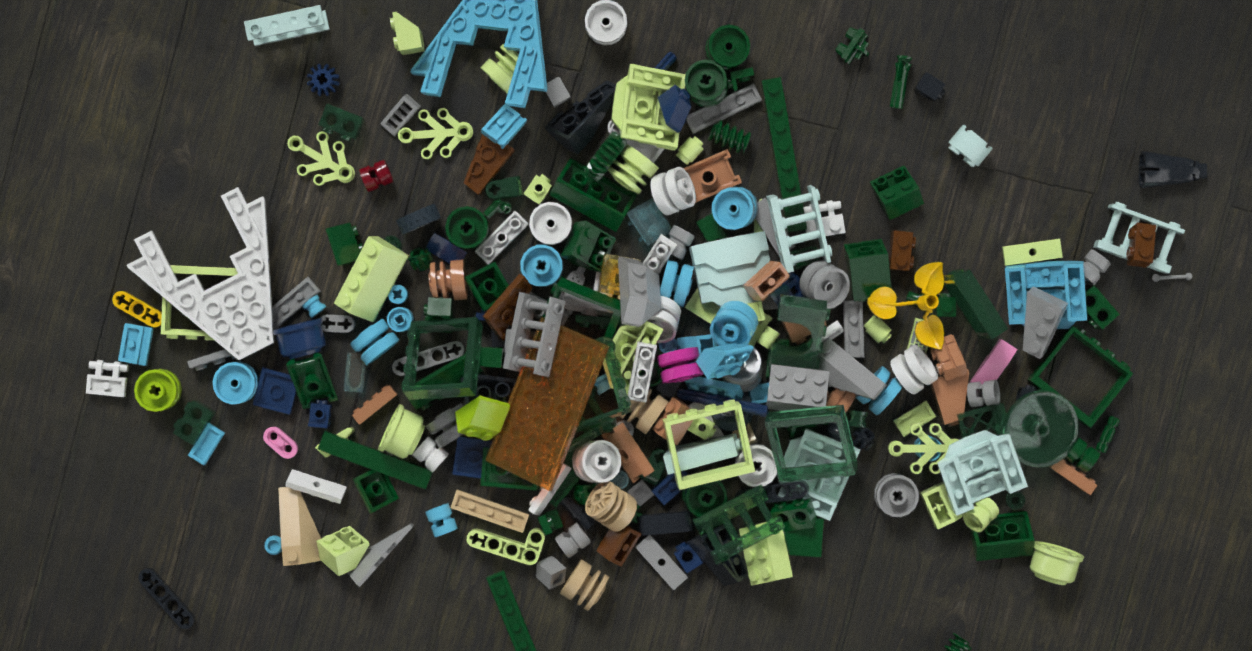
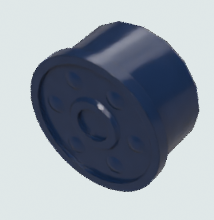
(300, 338)

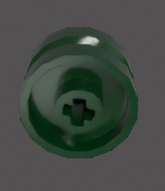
(737, 42)
(706, 72)
(455, 227)
(698, 503)

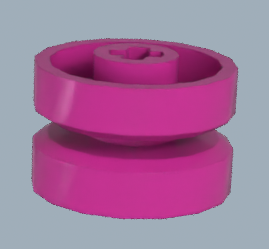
(679, 361)

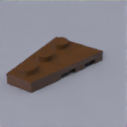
(486, 164)
(501, 313)

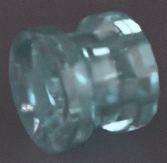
(621, 481)

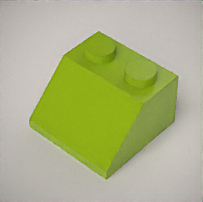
(482, 417)

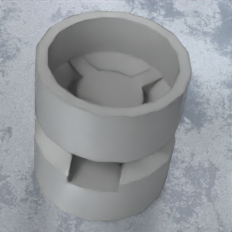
(682, 239)
(1094, 265)
(989, 390)
(572, 540)

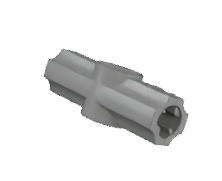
(585, 307)

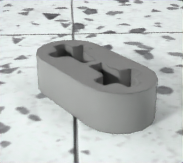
(338, 318)

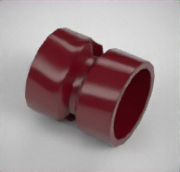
(382, 172)

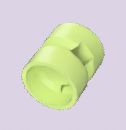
(982, 514)

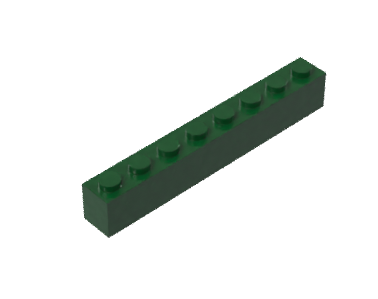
(782, 148)

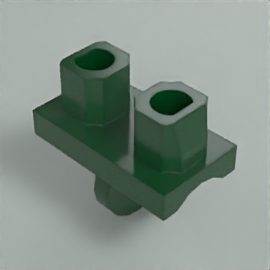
(856, 47)

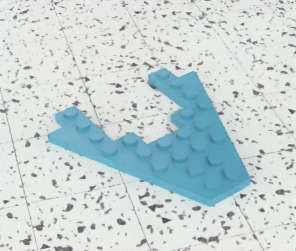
(523, 35)

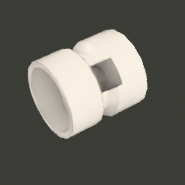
(428, 452)

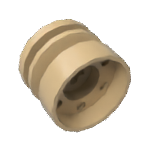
(646, 412)
(611, 506)
(584, 585)

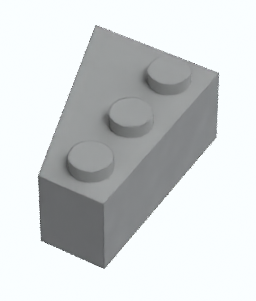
(1041, 321)

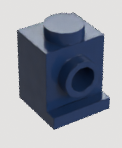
(321, 422)

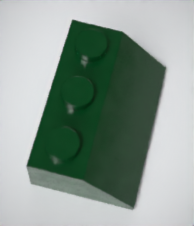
(1004, 537)

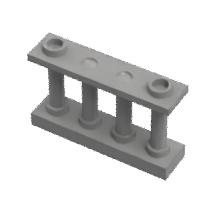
(521, 329)

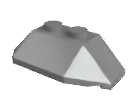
(638, 292)

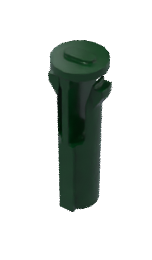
(899, 86)

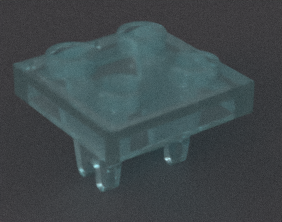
(649, 221)

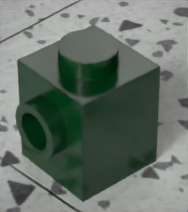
(946, 306)

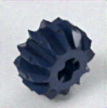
(318, 85)

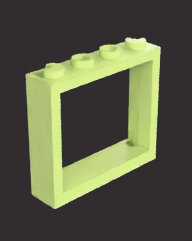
(167, 306)
(718, 473)

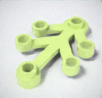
(439, 133)
(324, 160)
(930, 447)

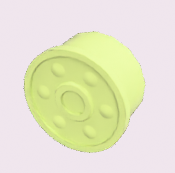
(402, 433)
(1055, 563)

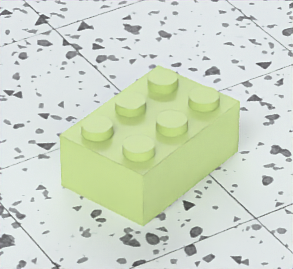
(767, 559)

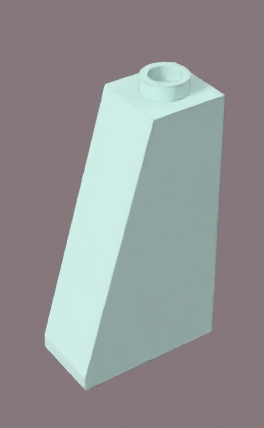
(704, 452)

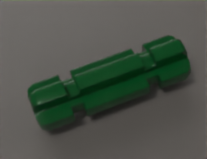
(1107, 434)

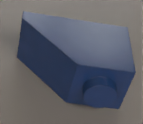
(675, 107)

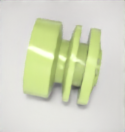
(503, 70)
(632, 169)

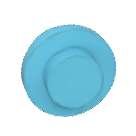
(273, 545)

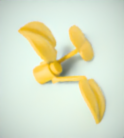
(930, 280)

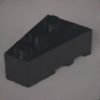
(727, 572)

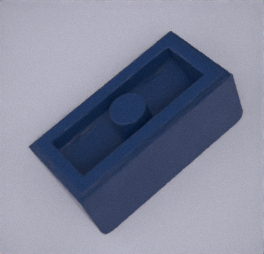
(445, 249)

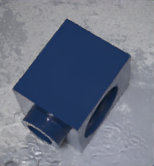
(687, 565)

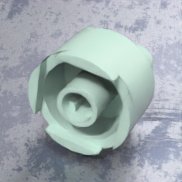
(970, 146)

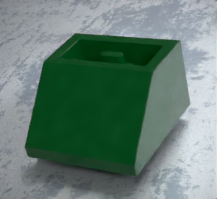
(897, 192)
(587, 246)

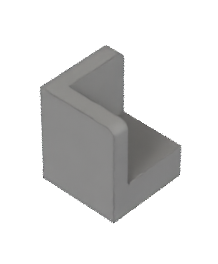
(557, 92)
(550, 572)

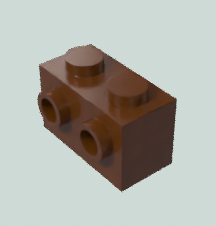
(1141, 245)
(900, 250)
(618, 542)

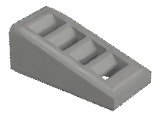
(412, 103)

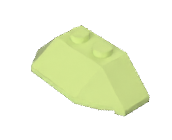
(626, 344)

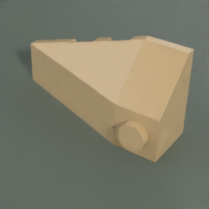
(297, 529)

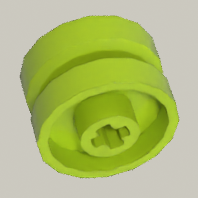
(146, 391)

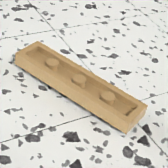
(489, 511)

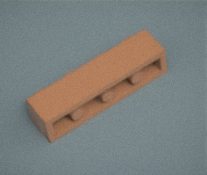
(375, 404)
(1074, 476)

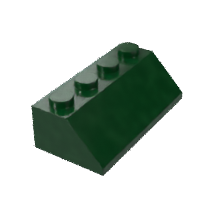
(598, 199)
(446, 375)

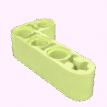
(504, 542)

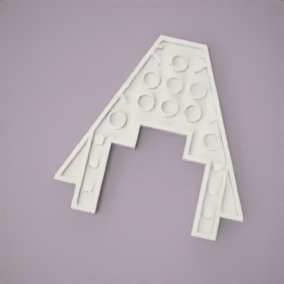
(236, 310)

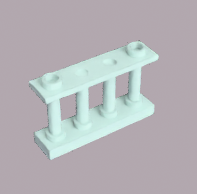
(287, 25)
(780, 224)
(1107, 246)

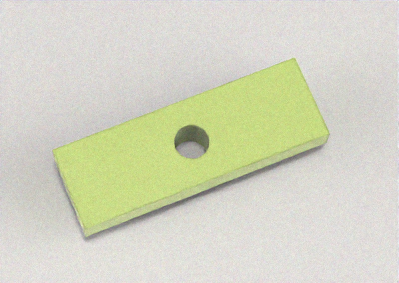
(1043, 251)

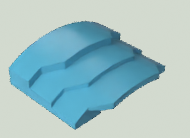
(1056, 278)

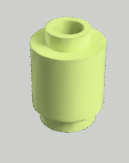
(690, 150)
(878, 330)

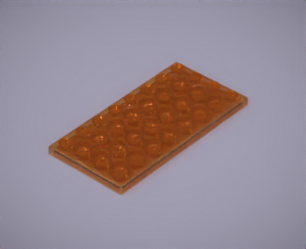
(547, 409)

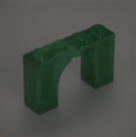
(810, 314)

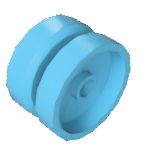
(746, 208)
(536, 255)
(676, 283)
(734, 324)
(373, 340)
(246, 378)
(886, 395)

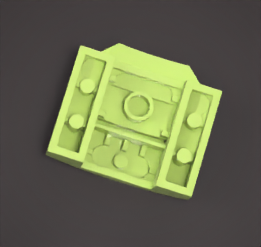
(637, 106)

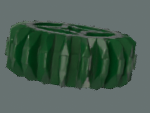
(605, 156)

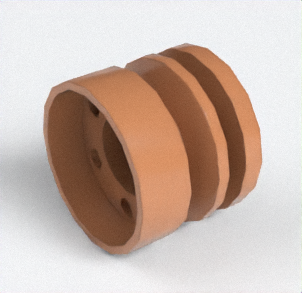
(448, 280)

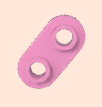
(281, 442)

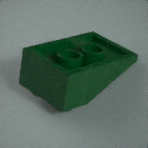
(498, 477)

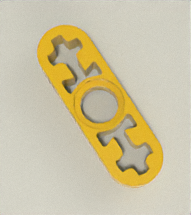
(123, 306)

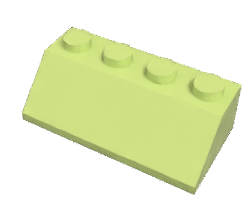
(371, 278)

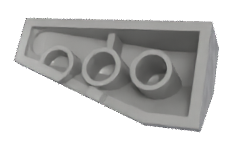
(847, 372)
(376, 554)

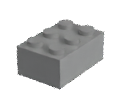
(796, 388)

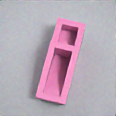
(994, 362)

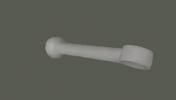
(1156, 277)

